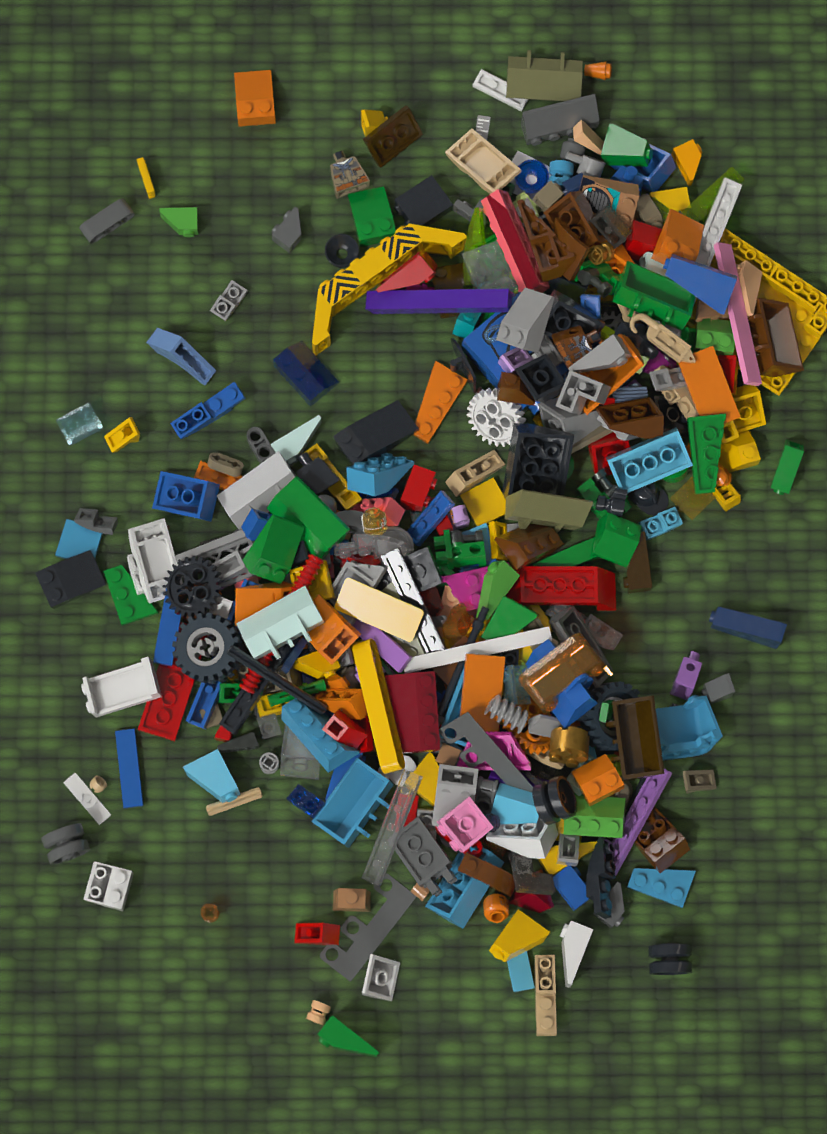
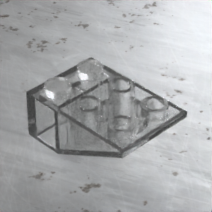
(489, 268)

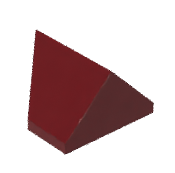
(533, 902)

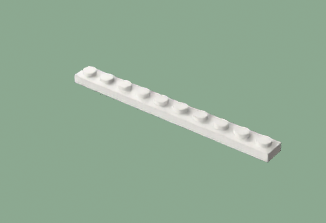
(715, 226)

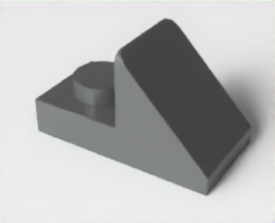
(465, 210)

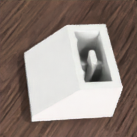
(108, 886)

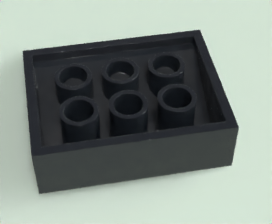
(537, 460)

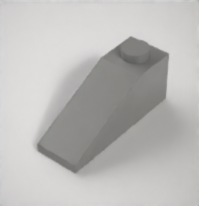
(606, 355)

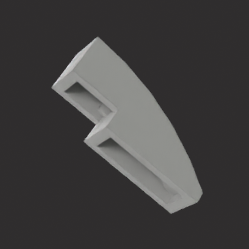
(232, 564)

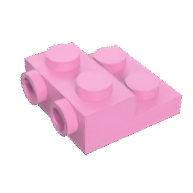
(464, 825)

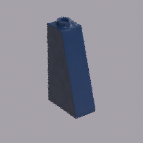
(748, 627)

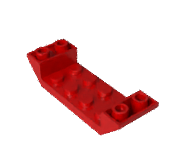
(565, 586)

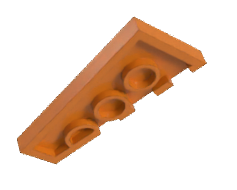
(438, 399)

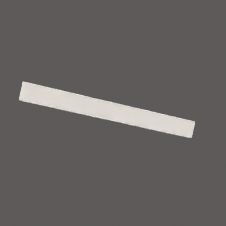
(483, 648)

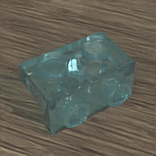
(79, 424)
(514, 690)

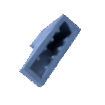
(182, 354)

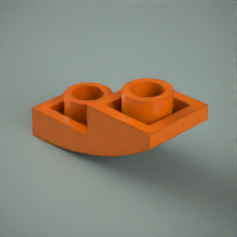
(336, 682)

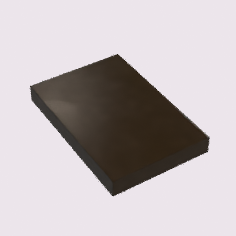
(393, 136)

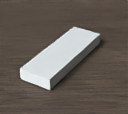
(497, 88)

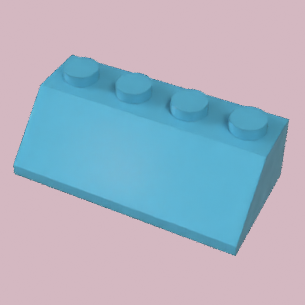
(649, 461)

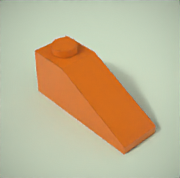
(347, 700)

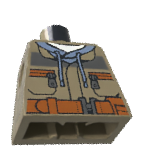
(347, 175)

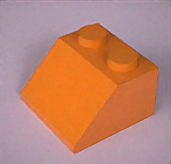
(598, 779)

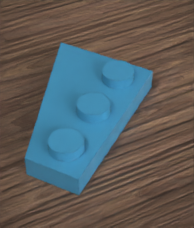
(667, 886)

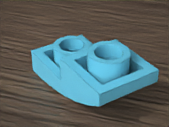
(661, 523)

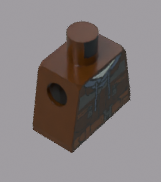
(574, 343)

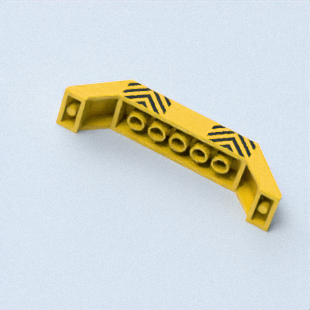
(373, 268)

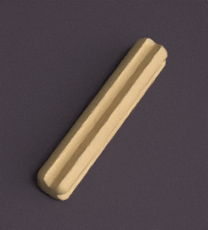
(243, 798)

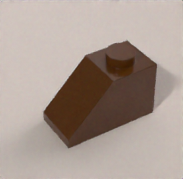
(513, 390)

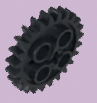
(195, 603)

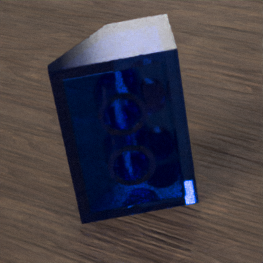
(305, 372)

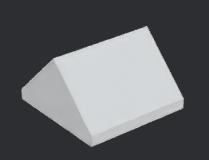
(380, 978)

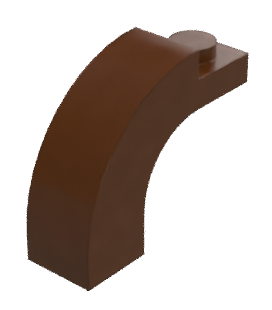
(488, 874)

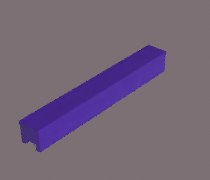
(439, 301)

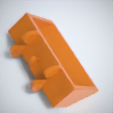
(616, 375)

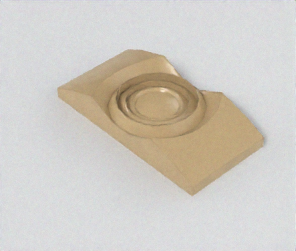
(482, 162)

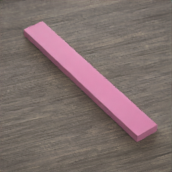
(739, 319)

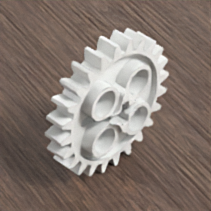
(494, 418)

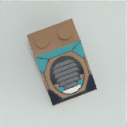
(618, 194)

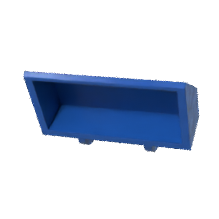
(575, 699)

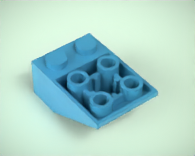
(377, 474)

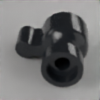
(615, 504)

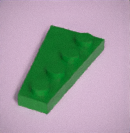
(705, 450)

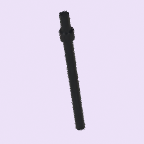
(477, 626)

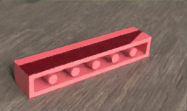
(513, 241)

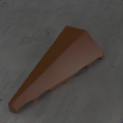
(548, 250)

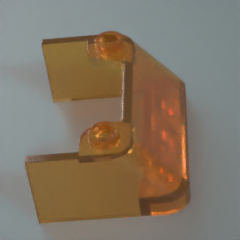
(559, 669)

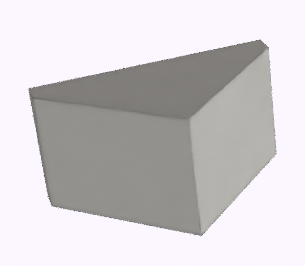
(568, 850)

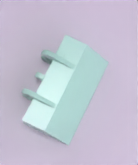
(280, 624)

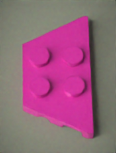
(467, 586)
(508, 745)

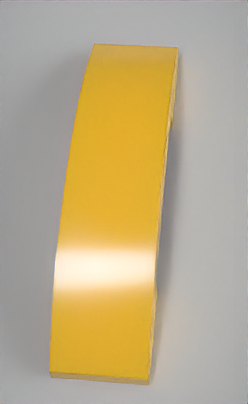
(339, 491)

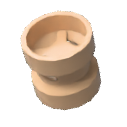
(316, 1016)

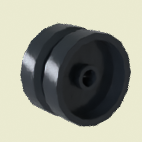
(554, 800)
(670, 959)

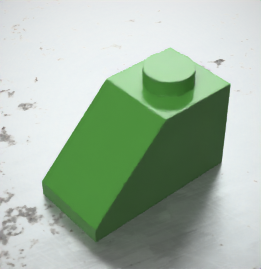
(182, 220)

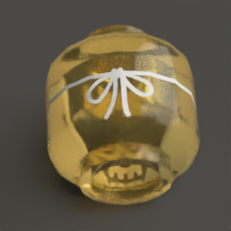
(374, 521)

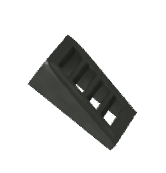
(244, 742)

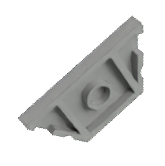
(363, 573)

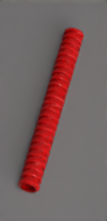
(306, 576)

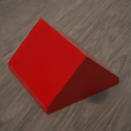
(642, 239)

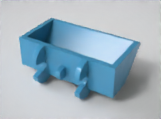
(353, 803)

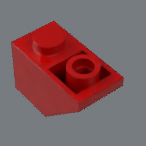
(345, 730)

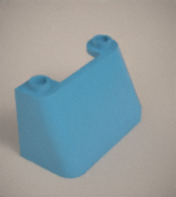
(687, 729)

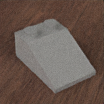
(526, 320)

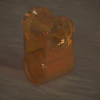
(457, 622)

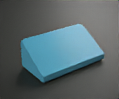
(520, 973)

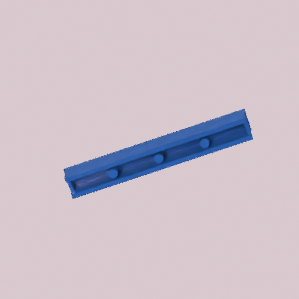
(209, 693)

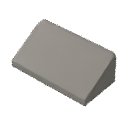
(543, 725)

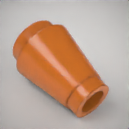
(598, 70)

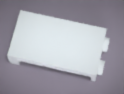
(121, 688)

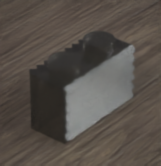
(611, 226)

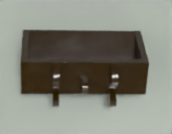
(637, 738)

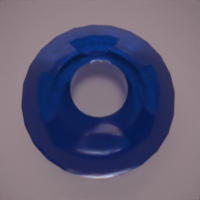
(535, 168)

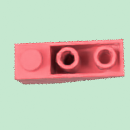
(387, 504)

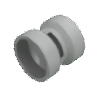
(267, 765)

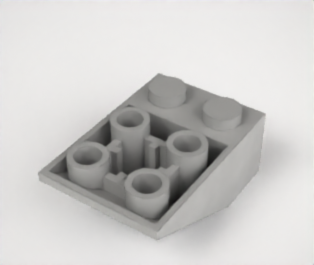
(452, 788)

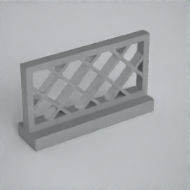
(217, 547)

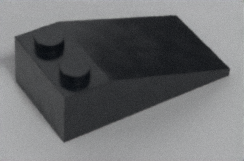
(375, 433)

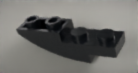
(600, 871)

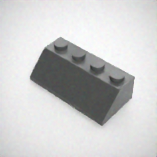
(558, 119)
(569, 623)

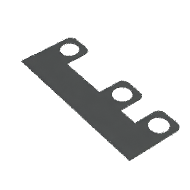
(485, 750)
(370, 936)

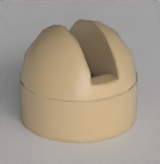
(98, 784)

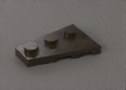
(448, 278)

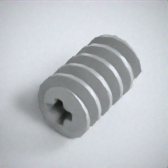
(507, 712)

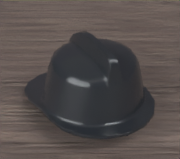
(650, 498)

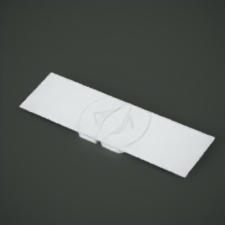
(87, 798)

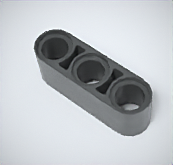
(106, 220)
(260, 445)

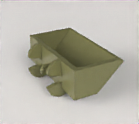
(544, 78)
(546, 510)

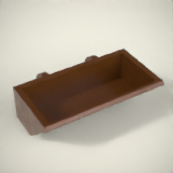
(774, 338)

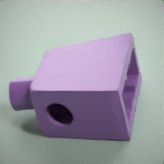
(686, 676)

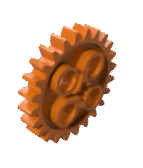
(527, 740)

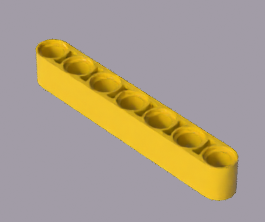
(378, 706)

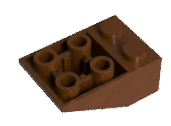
(660, 841)

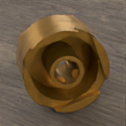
(569, 746)

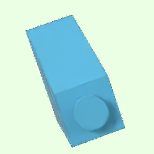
(213, 776)
(514, 805)

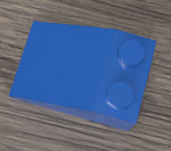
(658, 169)
(186, 496)

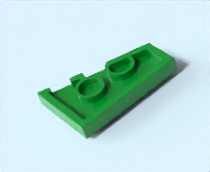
(127, 602)

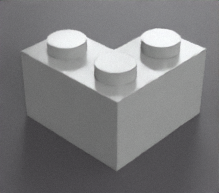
(579, 389)

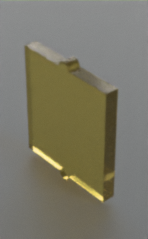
(689, 502)

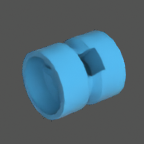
(560, 171)

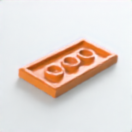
(708, 385)
(480, 685)

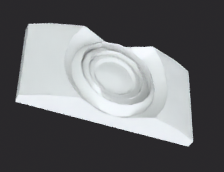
(154, 557)

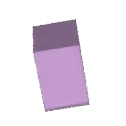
(514, 359)

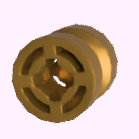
(601, 253)

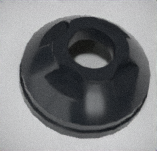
(340, 242)

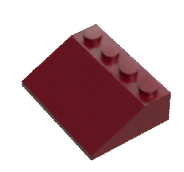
(415, 710)

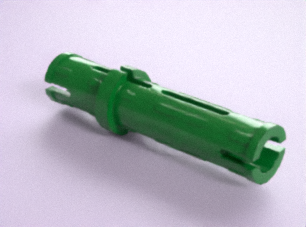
(316, 686)

